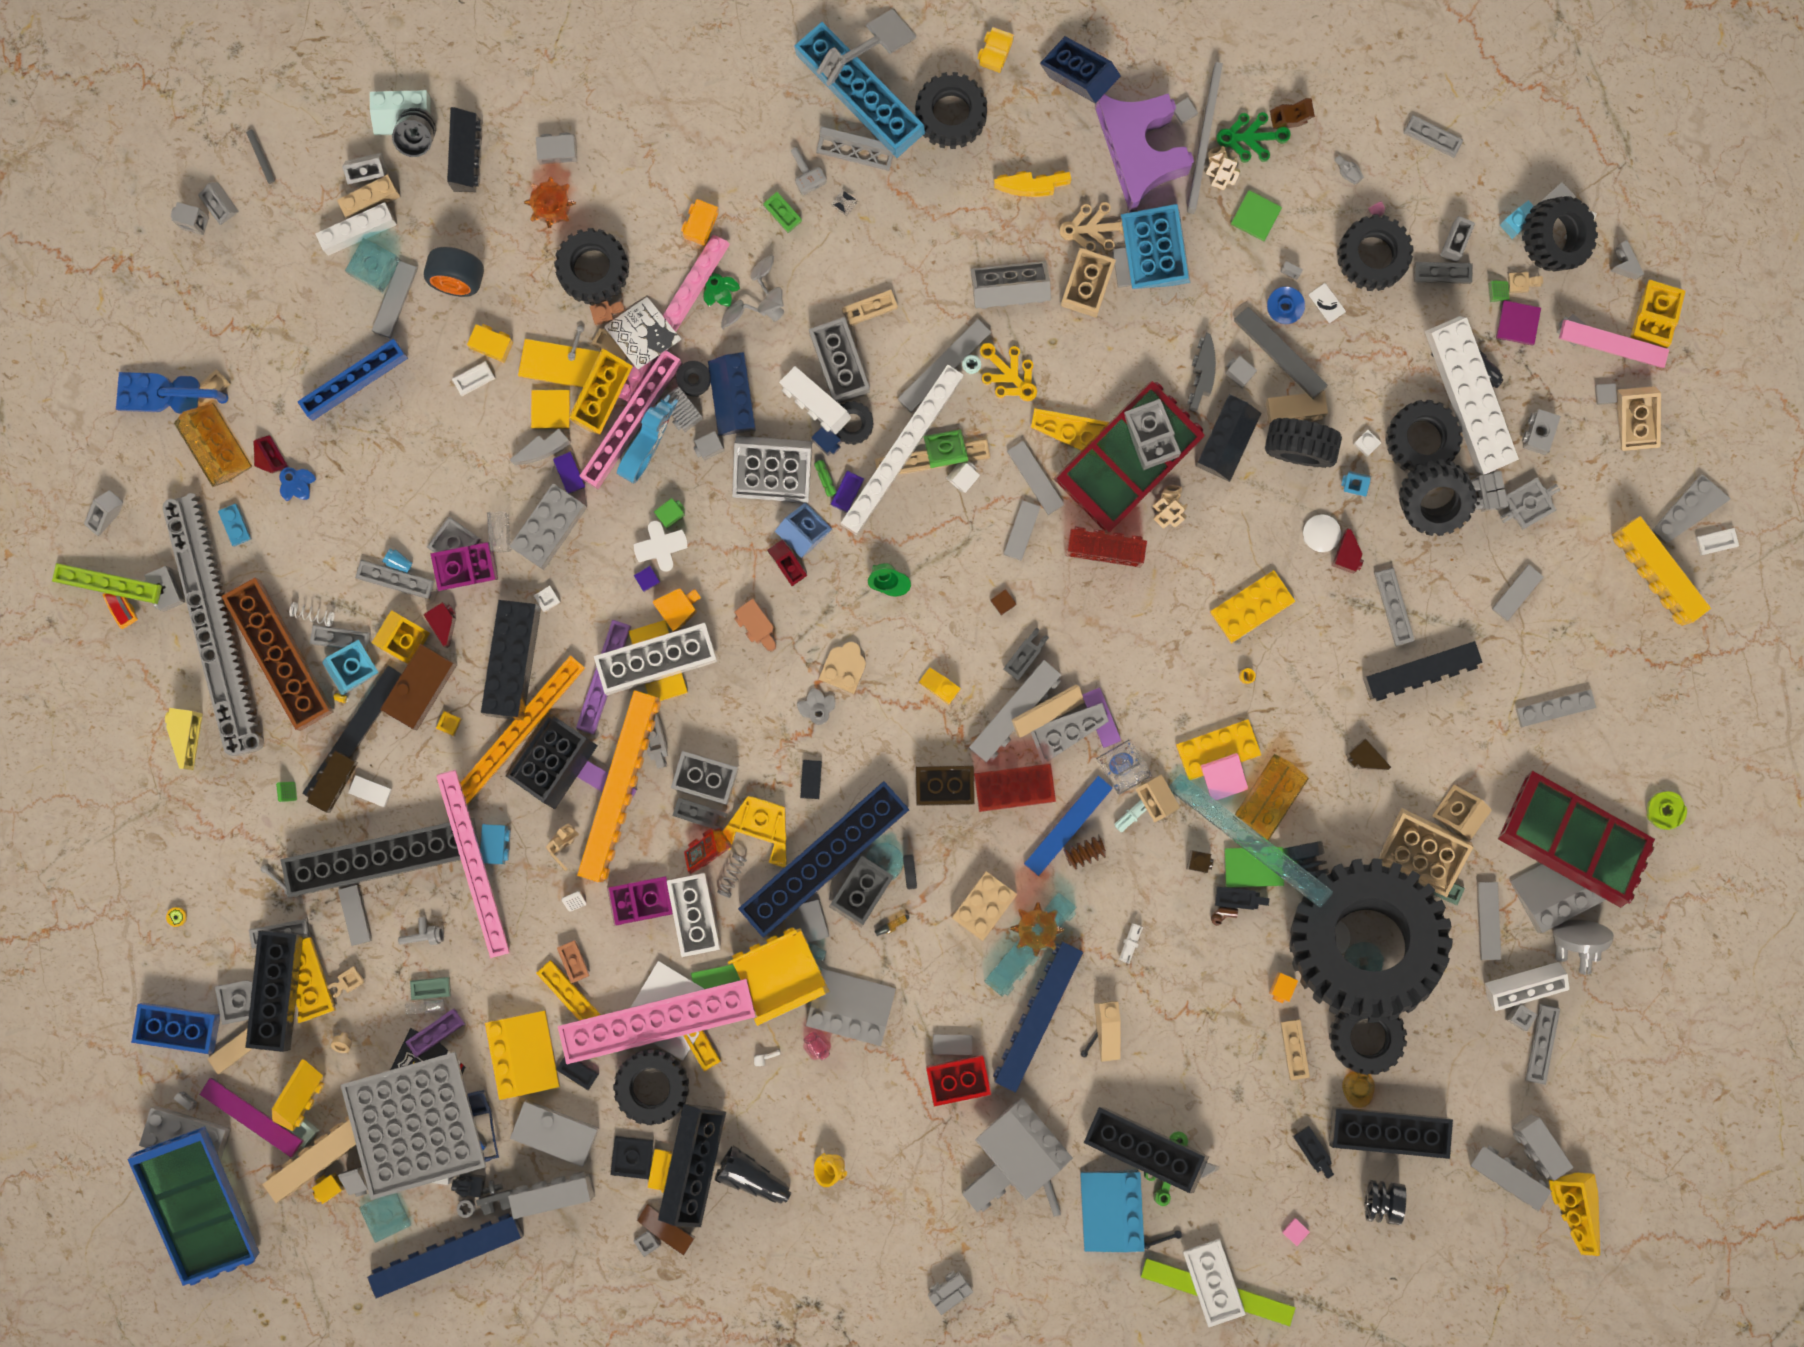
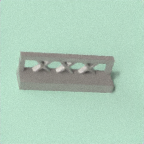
(854, 141)

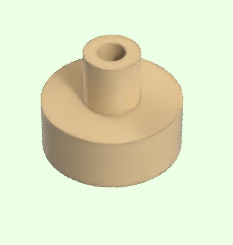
(341, 1043)

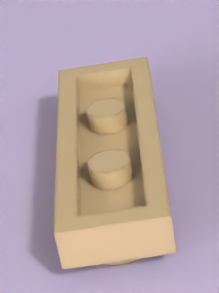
(1295, 1049)

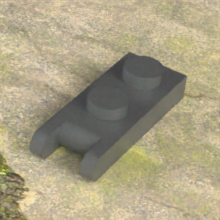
(697, 813)

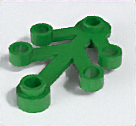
(1250, 137)

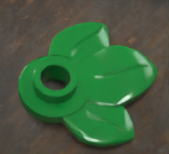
(721, 292)

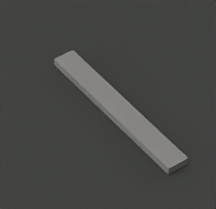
(1205, 134)

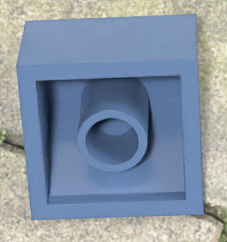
(803, 529)

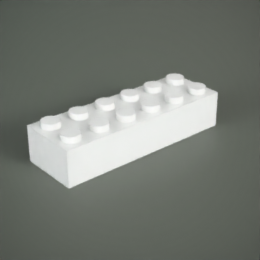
(655, 659)

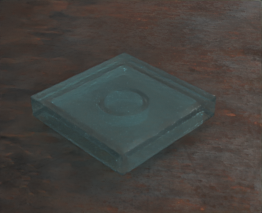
(385, 1216)

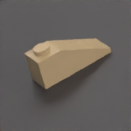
(1108, 1030)

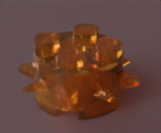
(541, 197)
(1045, 921)

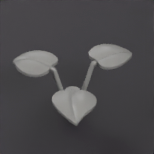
(769, 306)

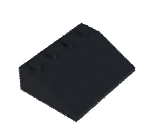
(551, 761)

